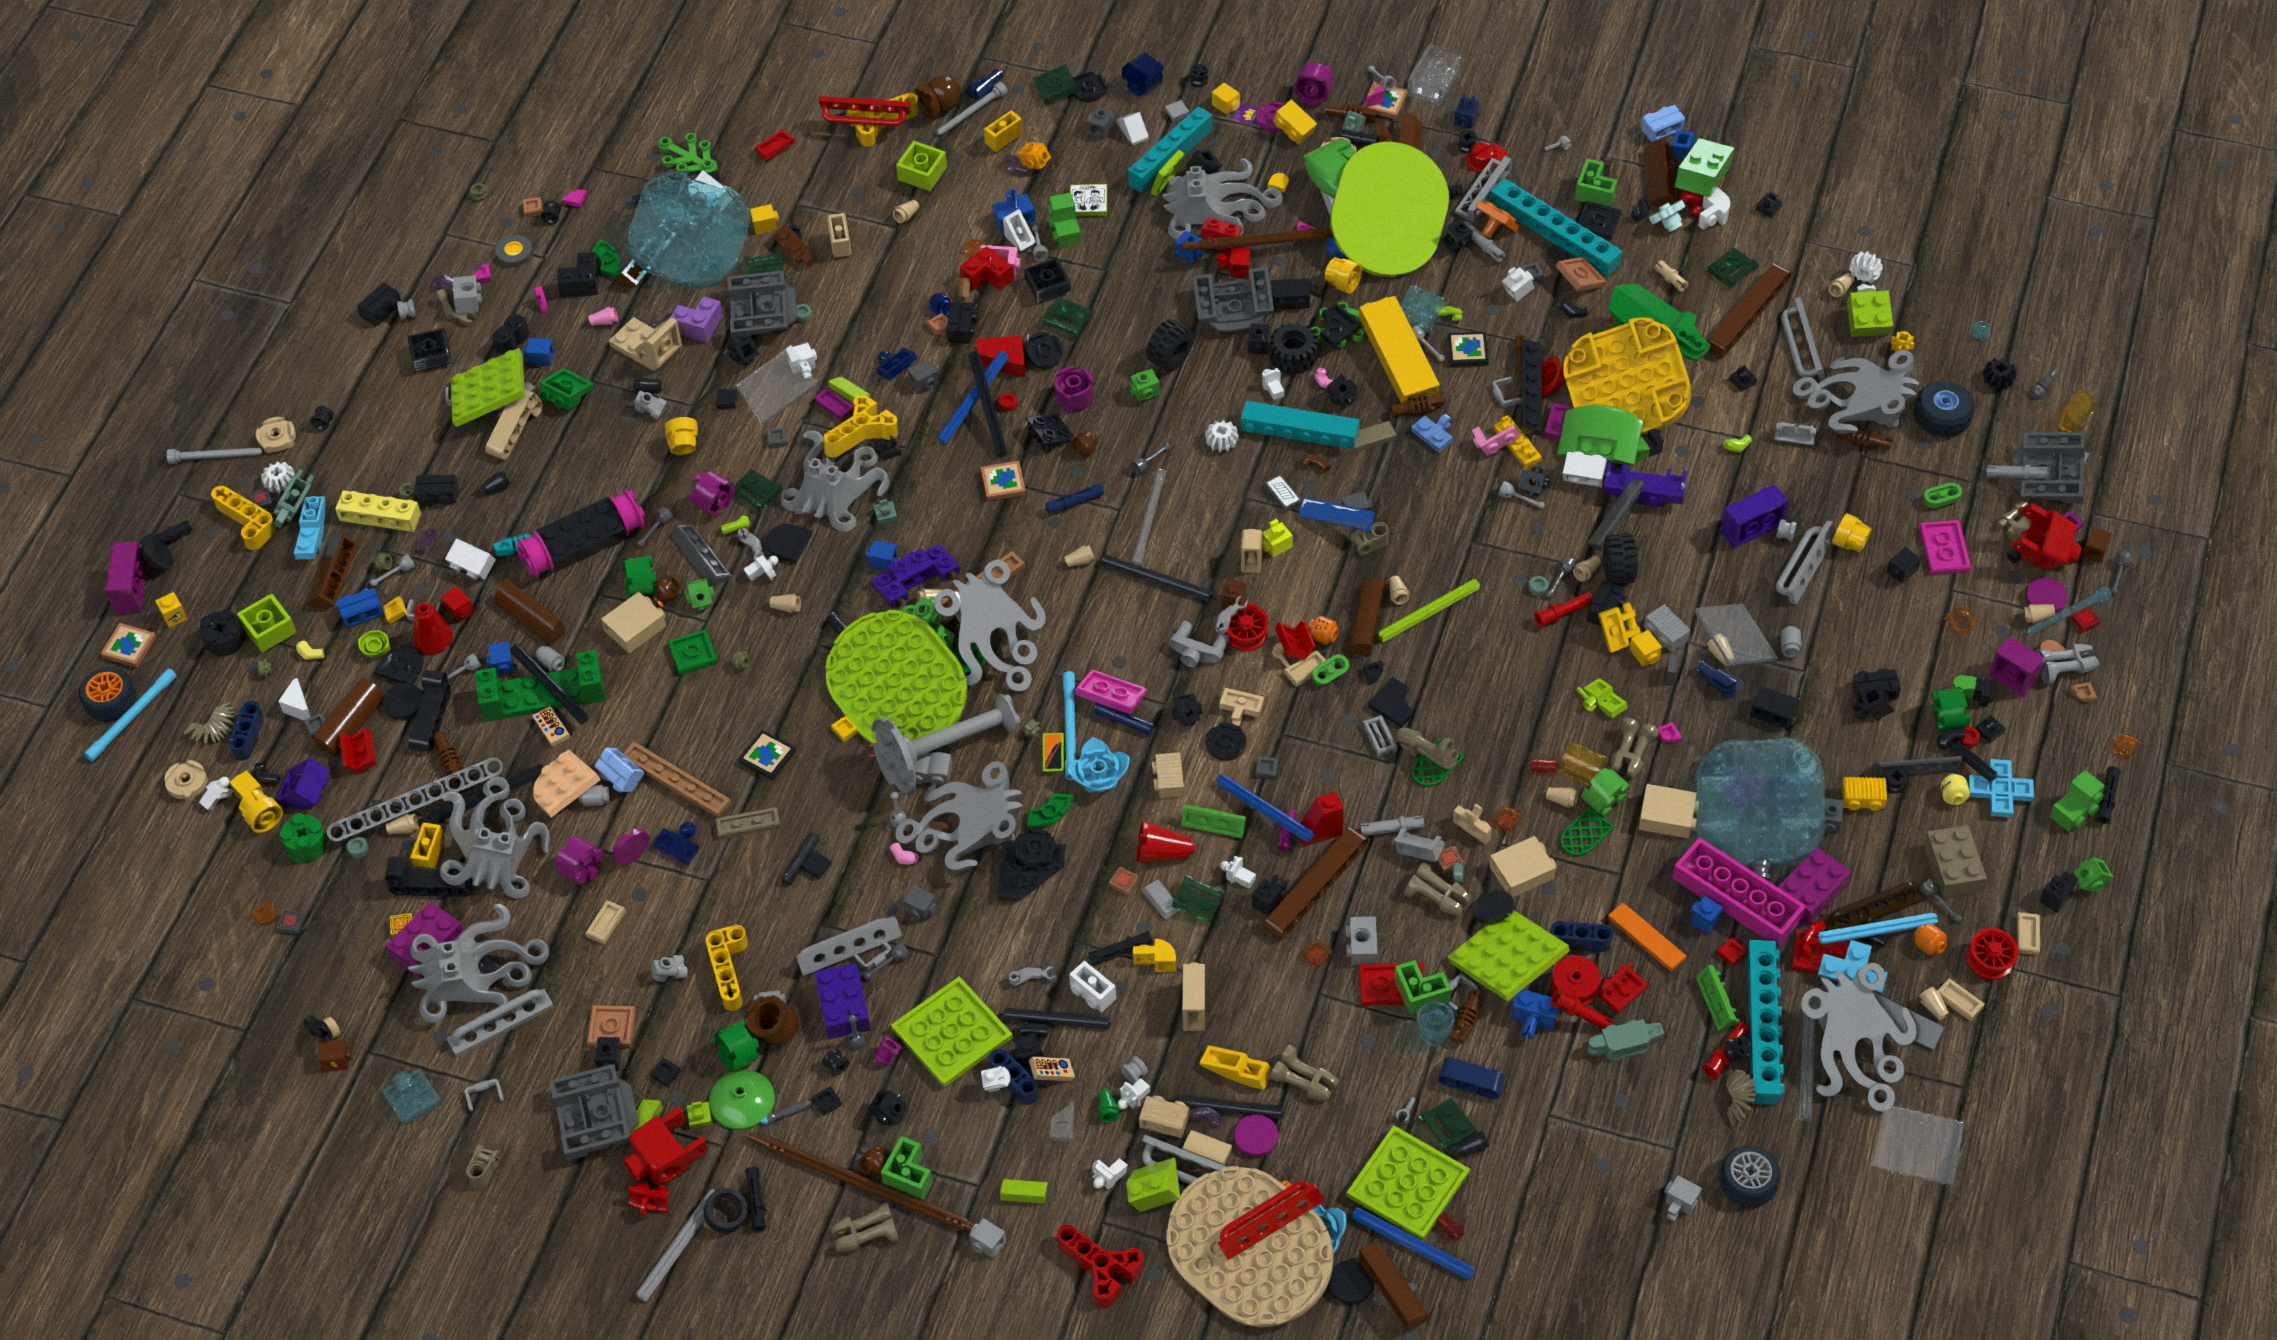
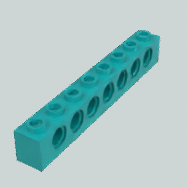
(1556, 227)
(1765, 952)

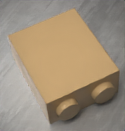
(634, 622)
(1668, 811)
(1523, 866)
(1193, 997)

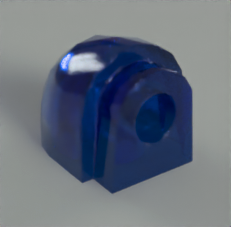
(939, 303)

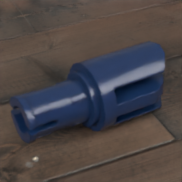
(984, 84)
(1718, 679)

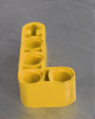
(257, 522)
(725, 970)

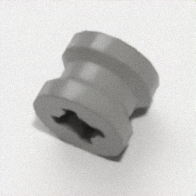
(406, 309)
(1786, 530)
(1134, 1070)

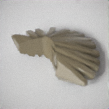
(216, 725)
(1742, 1092)

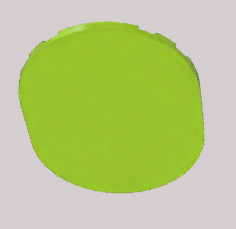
(1389, 209)
(895, 670)

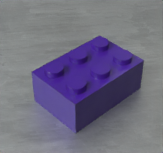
(1753, 516)
(840, 997)

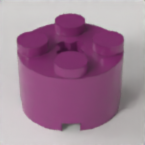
(1313, 83)
(1073, 388)
(712, 493)
(578, 860)

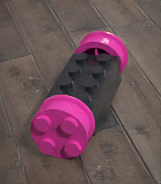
(581, 534)

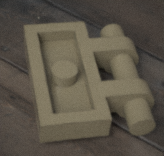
(2015, 528)

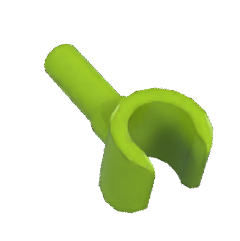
(1590, 701)

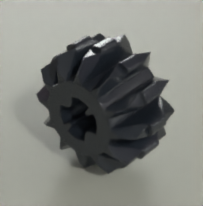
(1999, 373)

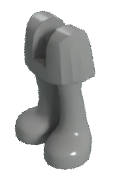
(2080, 656)

